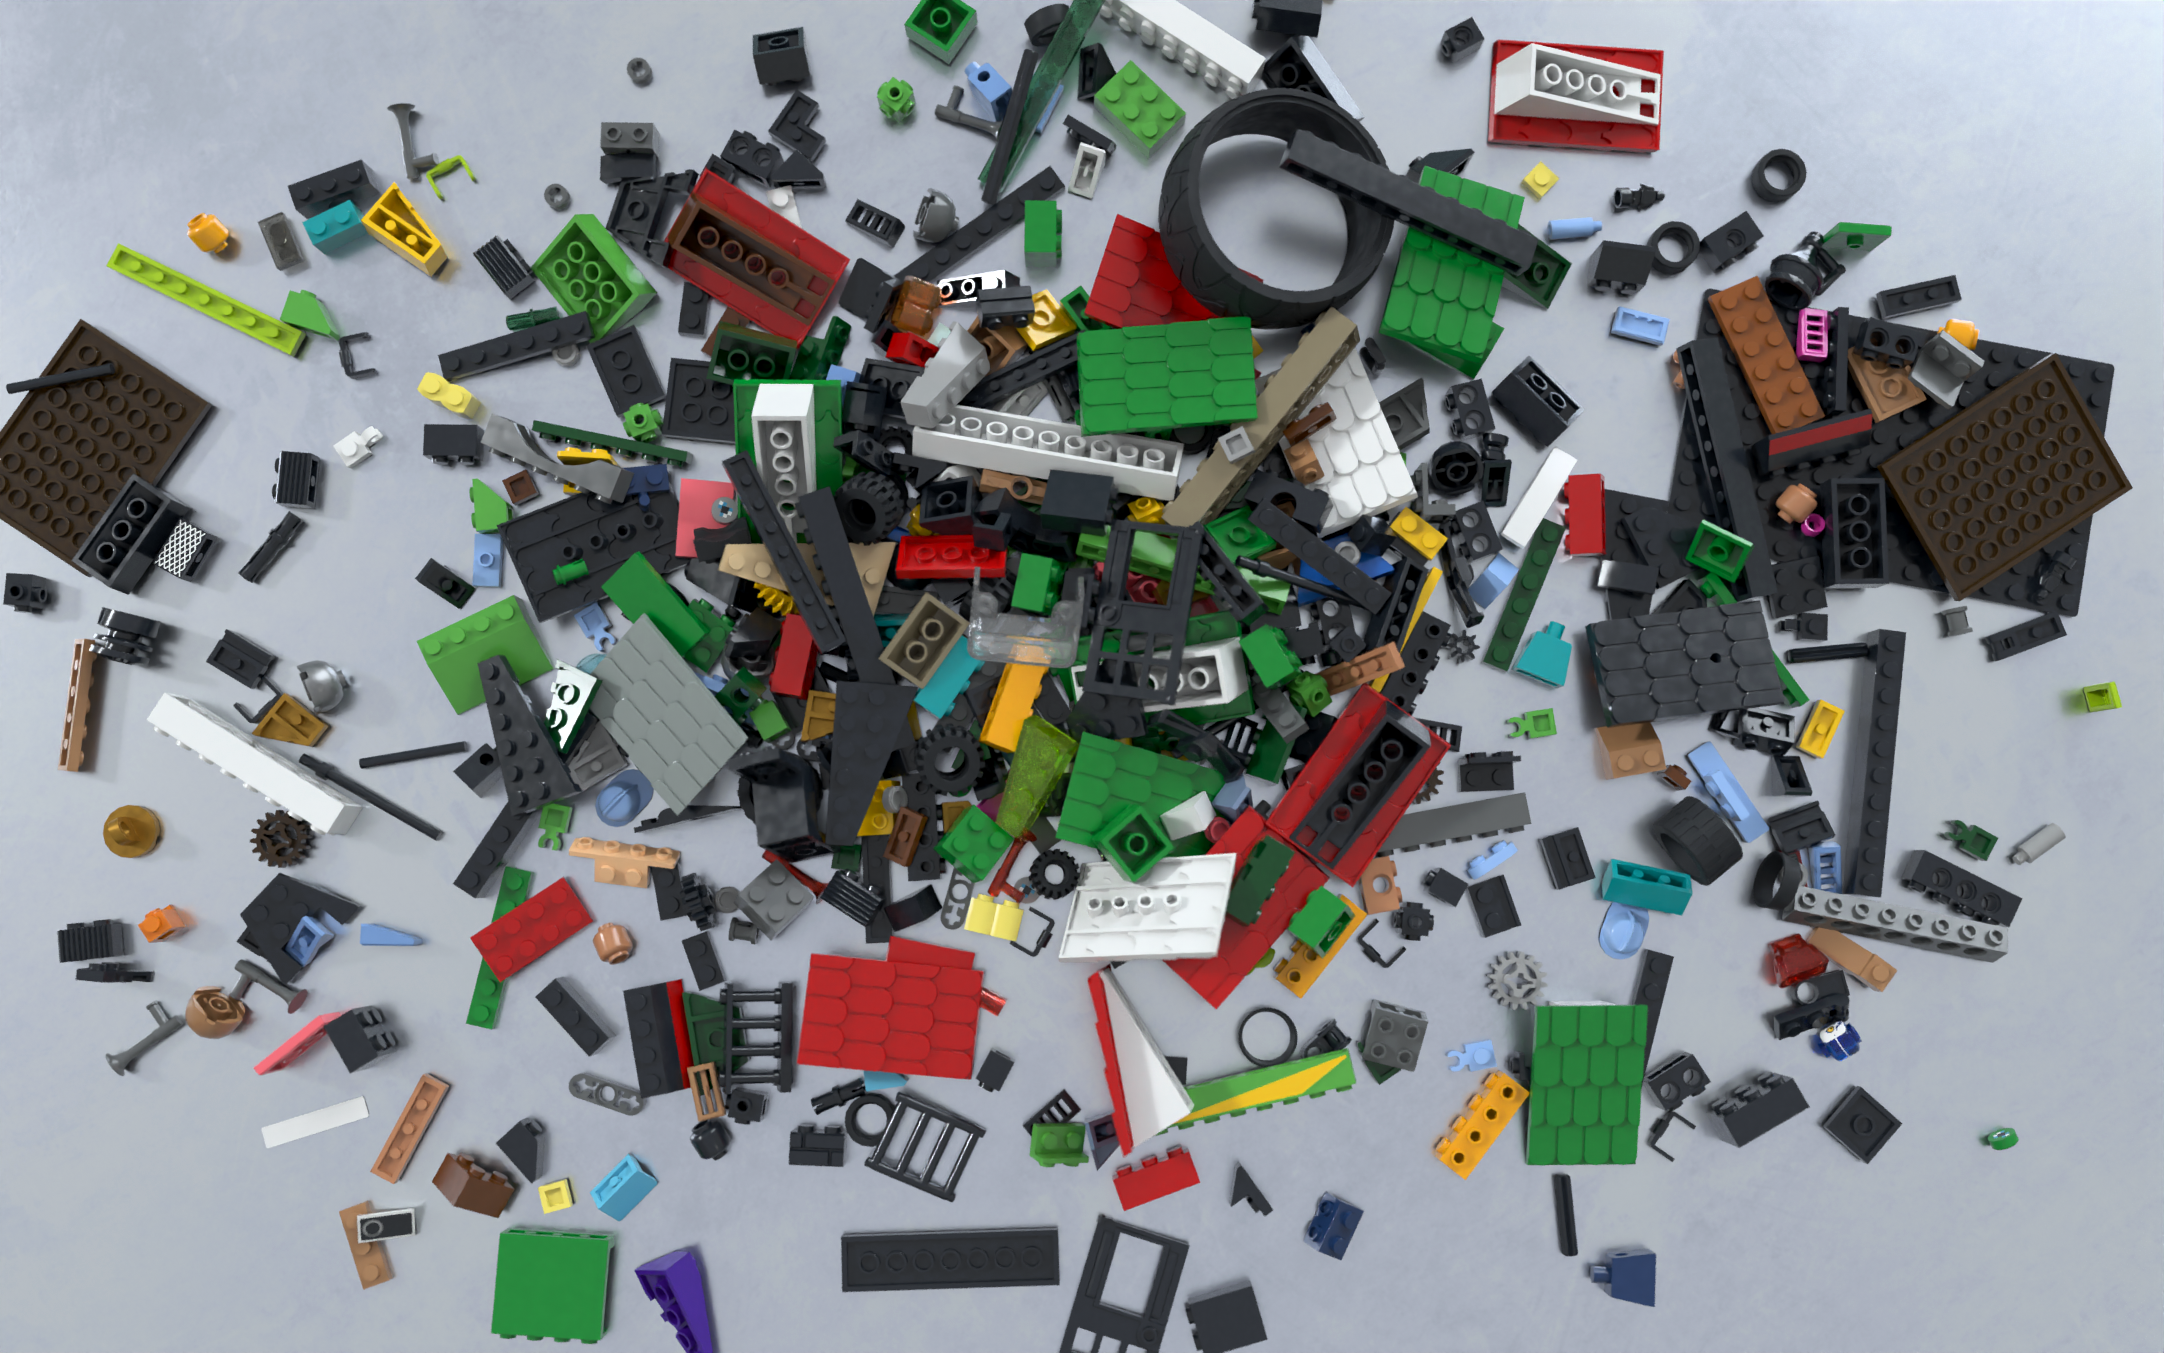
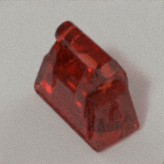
(1798, 963)

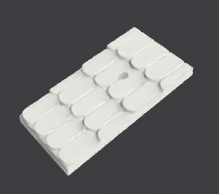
(1355, 450)
(1162, 916)

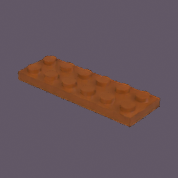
(1765, 356)

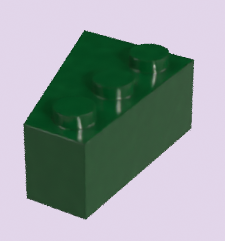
(1257, 879)

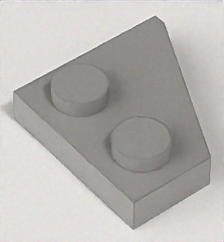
(596, 759)

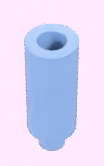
(1573, 228)

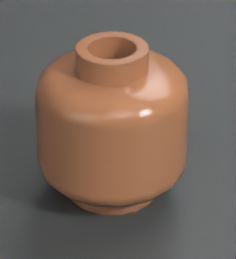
(1796, 503)
(612, 943)

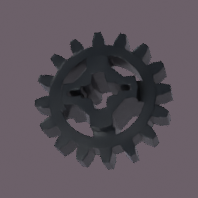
(698, 901)

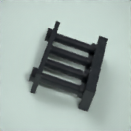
(779, 1050)

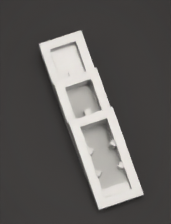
(1538, 497)

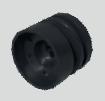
(125, 636)

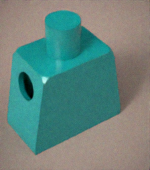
(1545, 656)

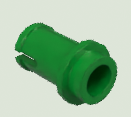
(570, 572)

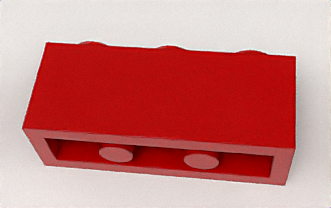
(1585, 515)
(794, 660)
(1155, 1178)

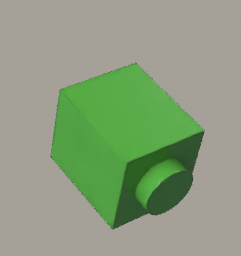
(769, 721)

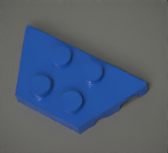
(1370, 564)

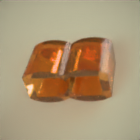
(916, 306)

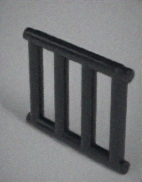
(927, 1111)

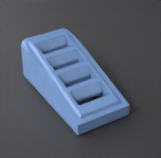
(1835, 868)
(382, 936)

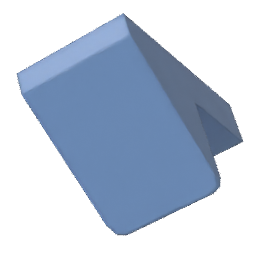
(307, 940)

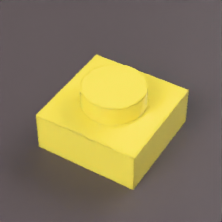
(1540, 180)
(555, 1196)

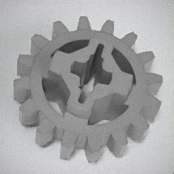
(1518, 970)

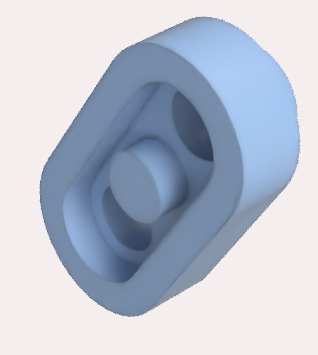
(1500, 853)

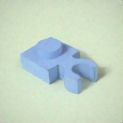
(593, 623)
(1477, 1056)

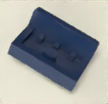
(1333, 1226)

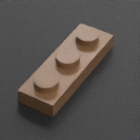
(368, 1256)

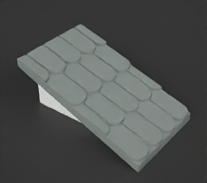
(663, 715)

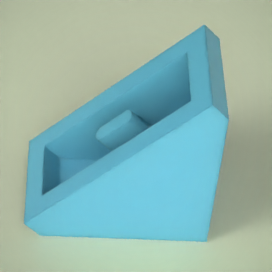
(881, 1080)

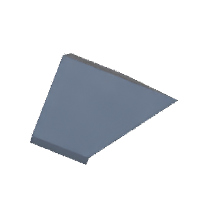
(1233, 799)
(1101, 1137)

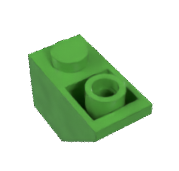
(489, 508)

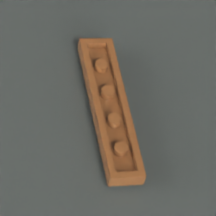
(77, 706)

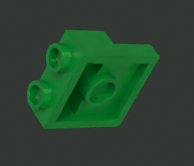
(712, 645)

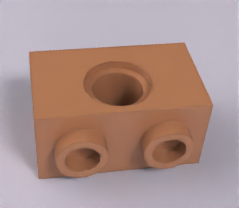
(1389, 898)

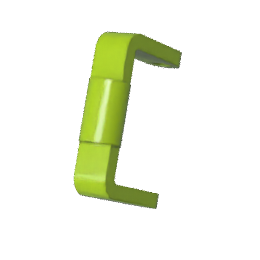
(445, 166)

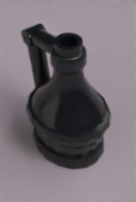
(1797, 277)

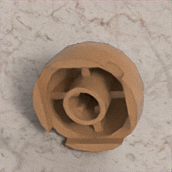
(213, 1013)

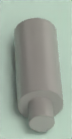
(2039, 844)

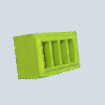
(2102, 696)

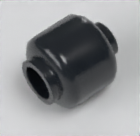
(710, 1139)

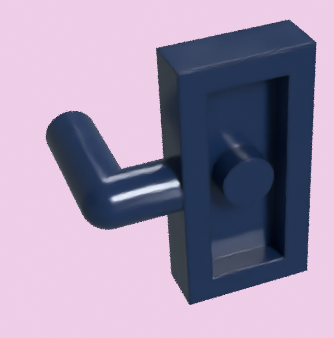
(647, 481)

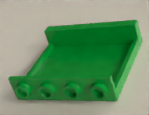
(551, 1285)

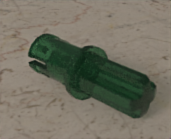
(531, 318)

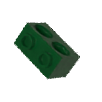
(733, 698)

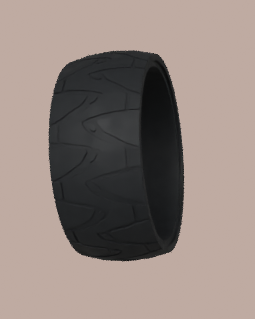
(1197, 257)

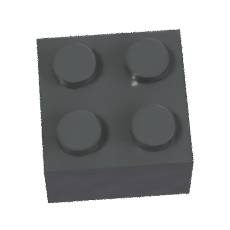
(773, 899)

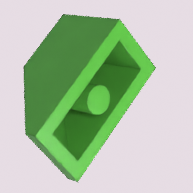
(308, 314)

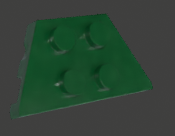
(706, 1033)

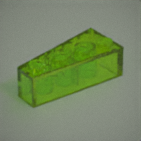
(1034, 772)

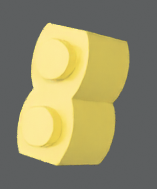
(449, 395)
(994, 918)

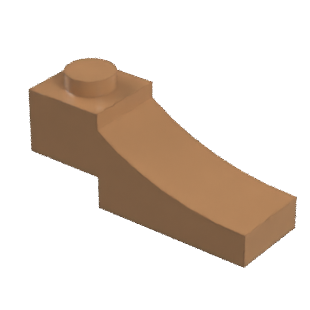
(1853, 958)

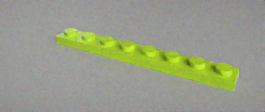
(206, 300)

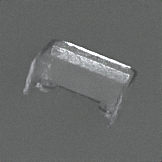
(1024, 638)

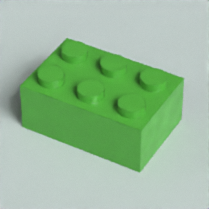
(1139, 109)

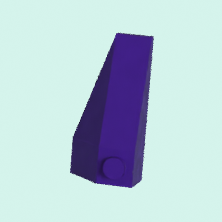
(679, 1292)

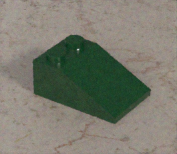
(1543, 277)

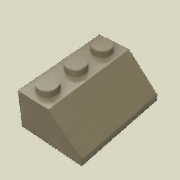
(924, 640)

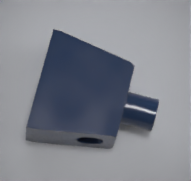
(1628, 1276)

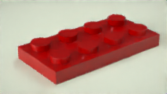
(947, 558)
(531, 929)

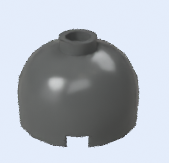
(935, 217)

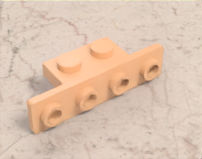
(622, 862)

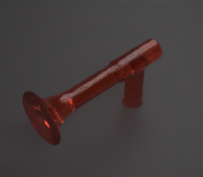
(999, 882)
(815, 886)

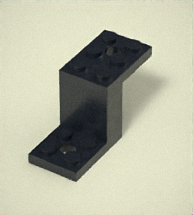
(783, 804)

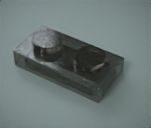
(281, 241)

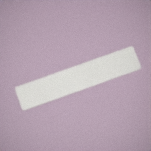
(315, 1122)

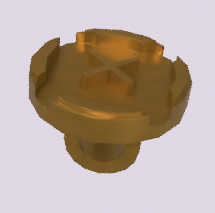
(131, 831)

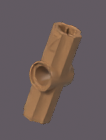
(994, 481)

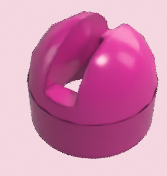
(1817, 526)

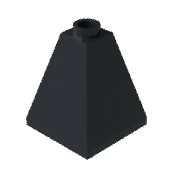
(724, 586)

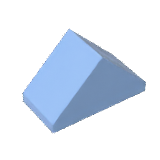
(1492, 581)

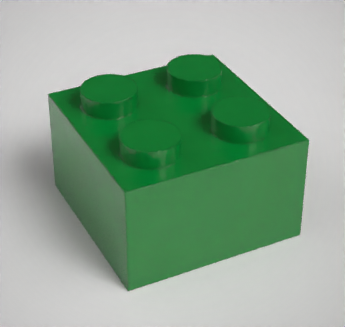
(941, 26)
(1041, 240)
(1038, 584)
(1271, 657)
(1132, 843)
(973, 844)
(1321, 921)

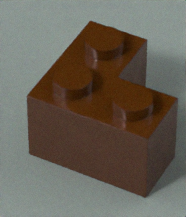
(471, 1186)

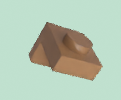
(1304, 462)

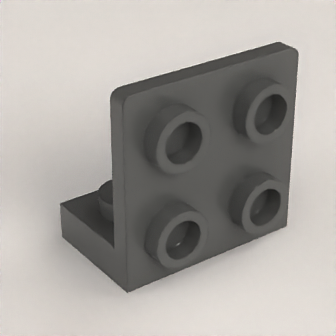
(1943, 368)
(1434, 513)
(1395, 1035)

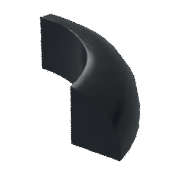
(1027, 528)

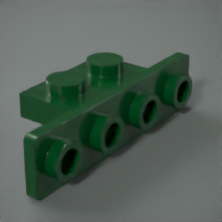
(818, 354)

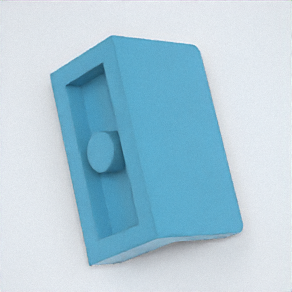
(622, 1188)

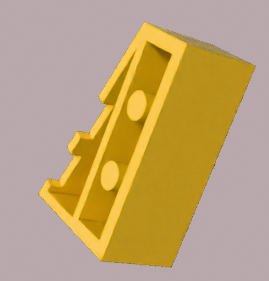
(403, 231)

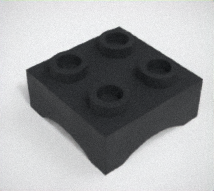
(711, 542)

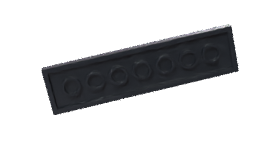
(950, 1260)

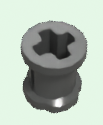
(1957, 621)
(743, 931)

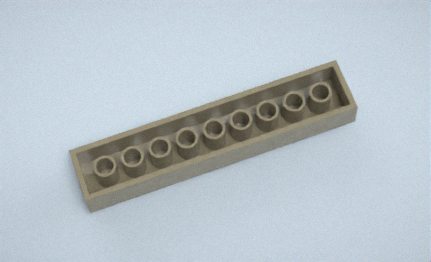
(1278, 405)

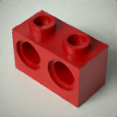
(910, 349)

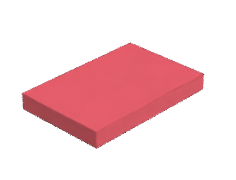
(695, 511)
(296, 1045)

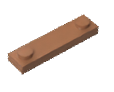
(1362, 668)
(409, 1128)

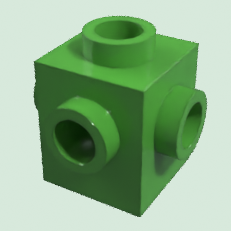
(898, 106)
(649, 428)
(1309, 692)

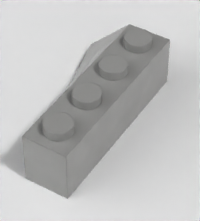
(946, 378)

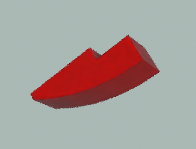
(928, 953)

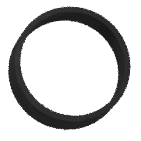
(1766, 878)
(1289, 1051)

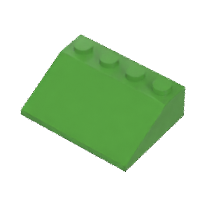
(593, 275)
(494, 631)

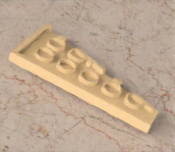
(755, 564)

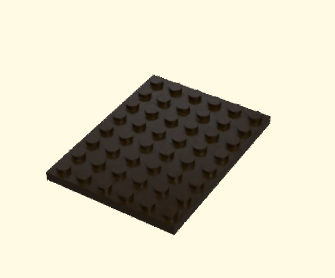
(84, 439)
(2005, 477)

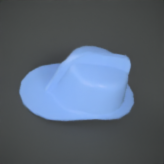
(623, 798)
(1623, 930)

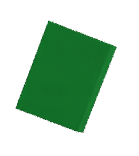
(1719, 551)

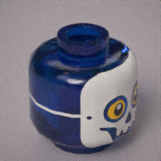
(1839, 1041)

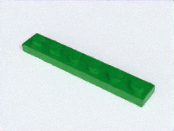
(1714, 588)
(488, 989)

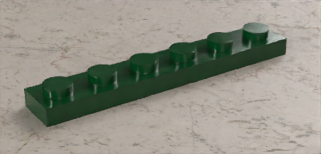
(601, 441)
(1523, 595)

